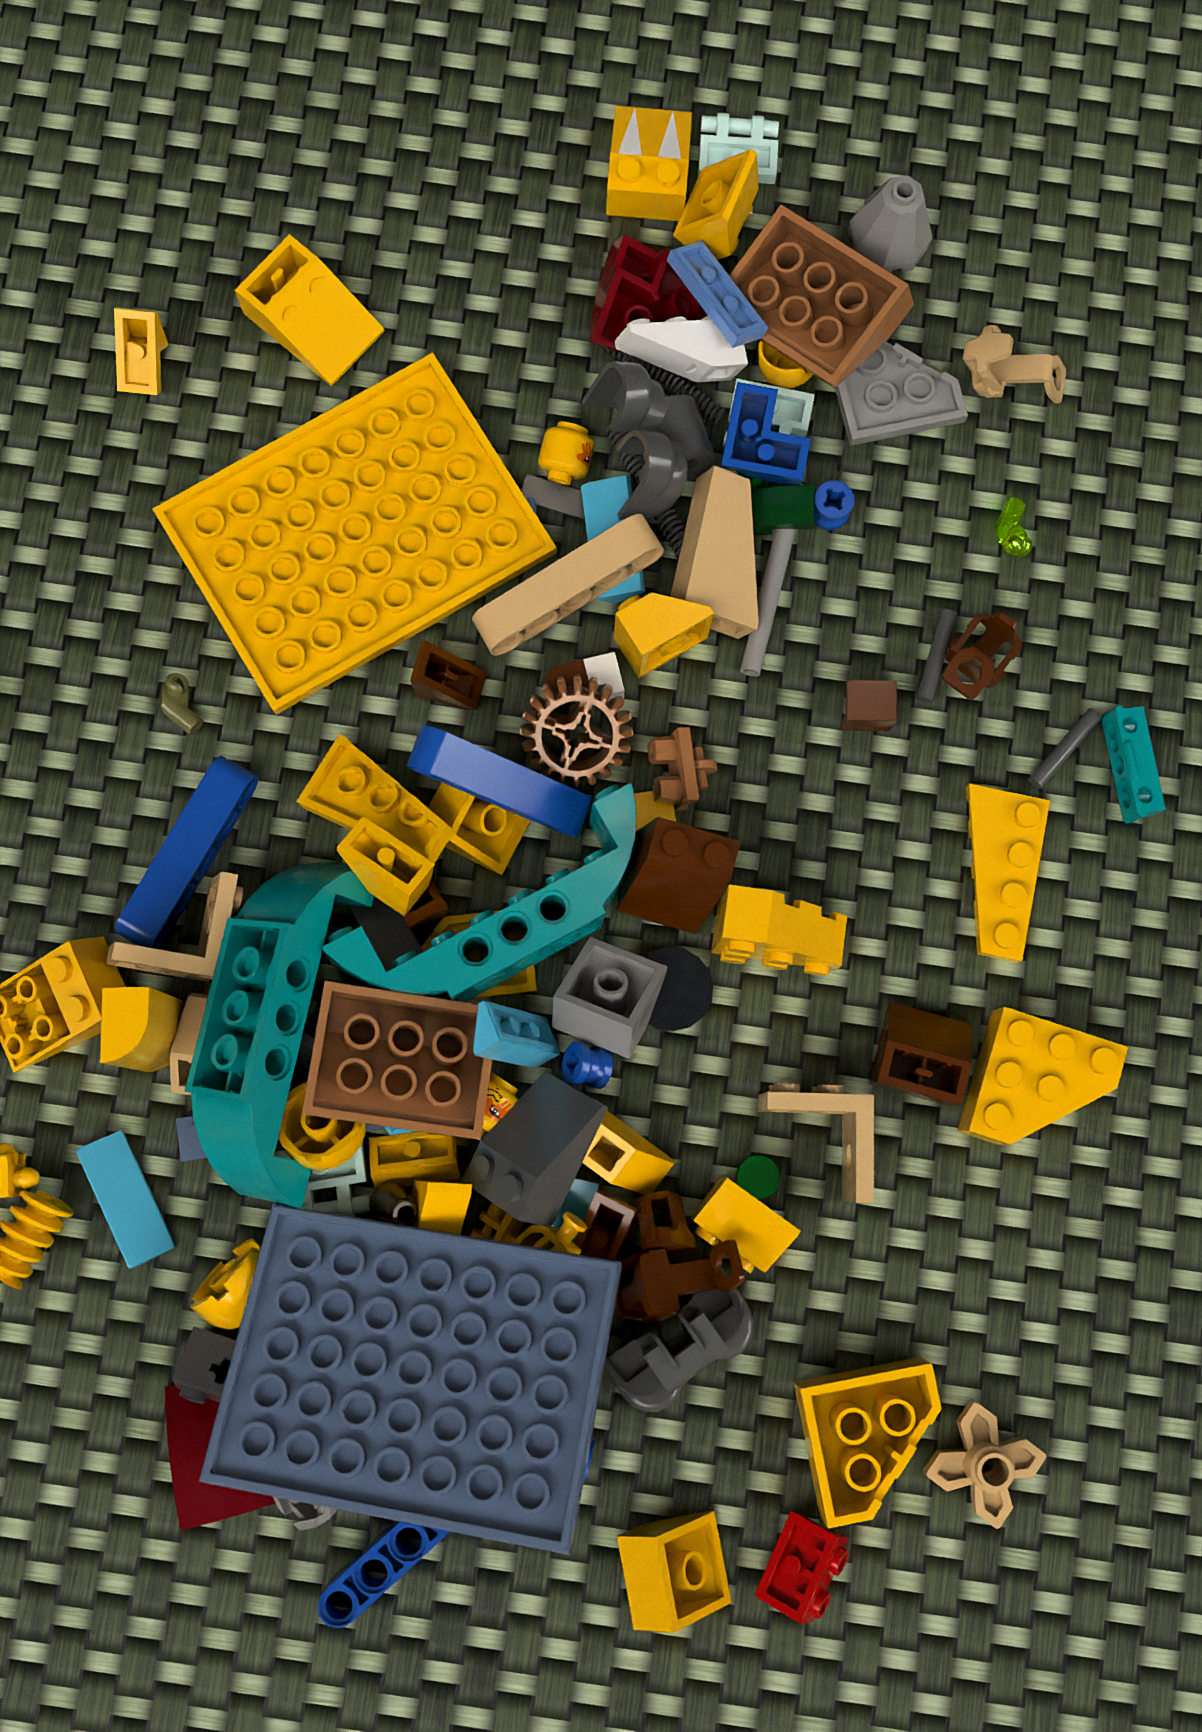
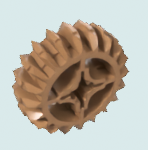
(591, 738)

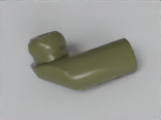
(175, 703)

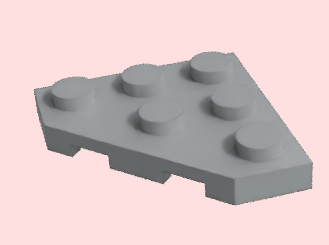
(897, 397)

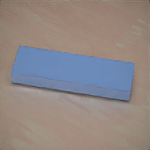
(717, 294)

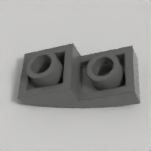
(386, 932)

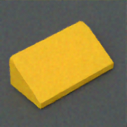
(413, 1157)

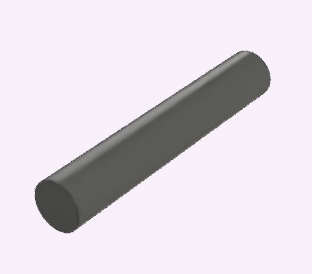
(936, 656)
(1065, 748)

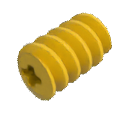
(29, 1233)

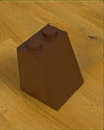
(676, 874)

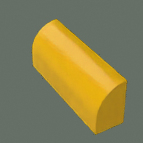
(138, 1027)

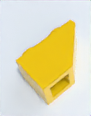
(626, 1157)

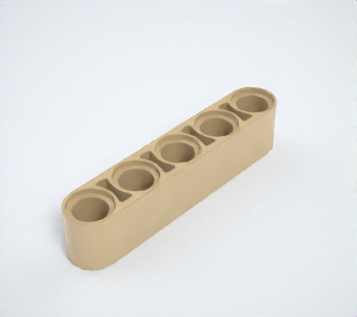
(567, 584)

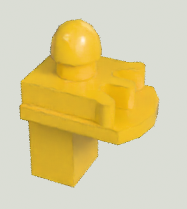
(13, 1173)

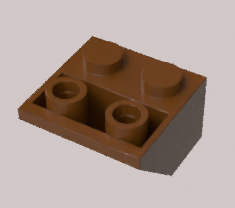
(923, 1055)

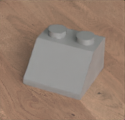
(608, 997)

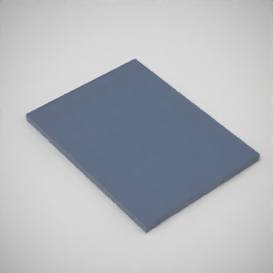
(416, 1377)

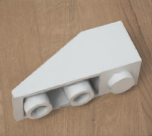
(684, 348)

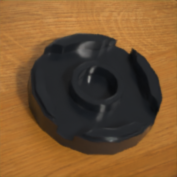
(684, 992)

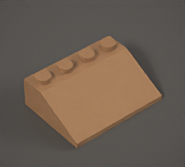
(819, 297)
(397, 1062)

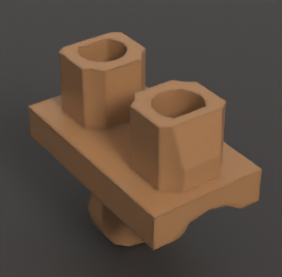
(686, 769)

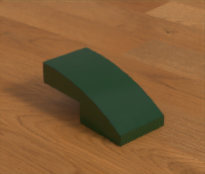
(782, 508)

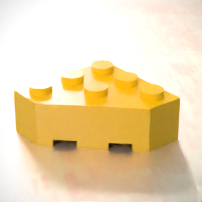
(762, 927)
(1035, 1075)
(864, 1432)

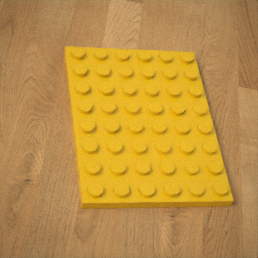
(354, 532)

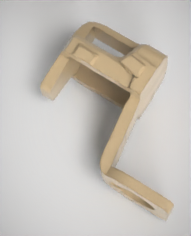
(994, 366)

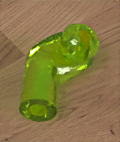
(1010, 532)

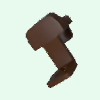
(977, 660)
(673, 1237)
(658, 1283)

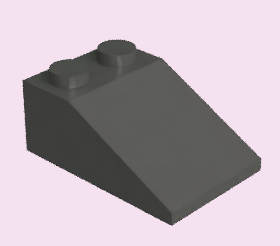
(536, 1150)

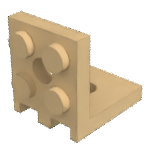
(221, 903)
(857, 1129)

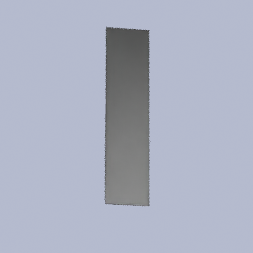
(554, 496)

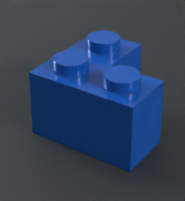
(756, 450)

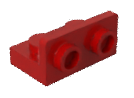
(803, 1569)

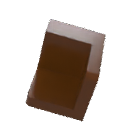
(870, 705)

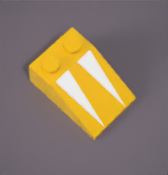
(648, 163)

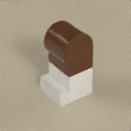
(602, 667)

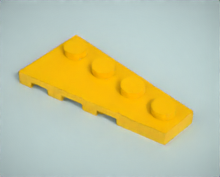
(354, 787)
(1006, 856)

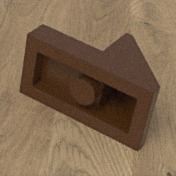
(608, 1227)

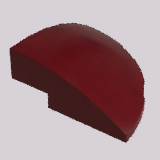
(638, 286)
(188, 1439)

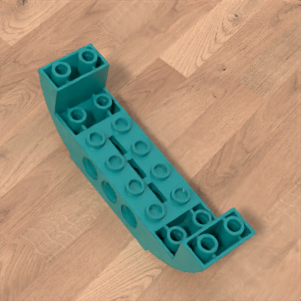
(576, 896)
(257, 1026)

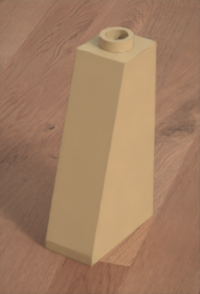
(719, 552)

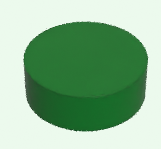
(758, 1176)

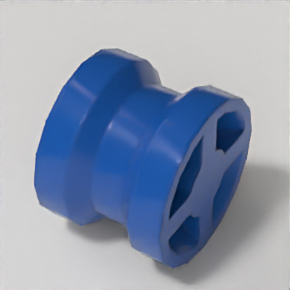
(829, 514)
(587, 1065)

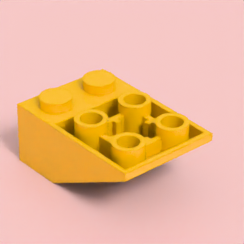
(308, 310)
(55, 1001)

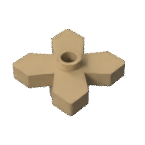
(963, 1467)

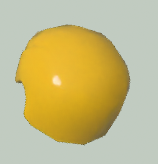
(779, 369)

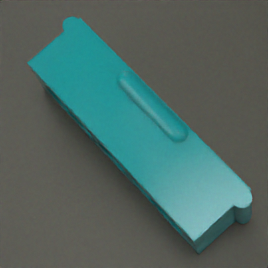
(1133, 763)

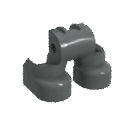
(658, 426)
(653, 1370)

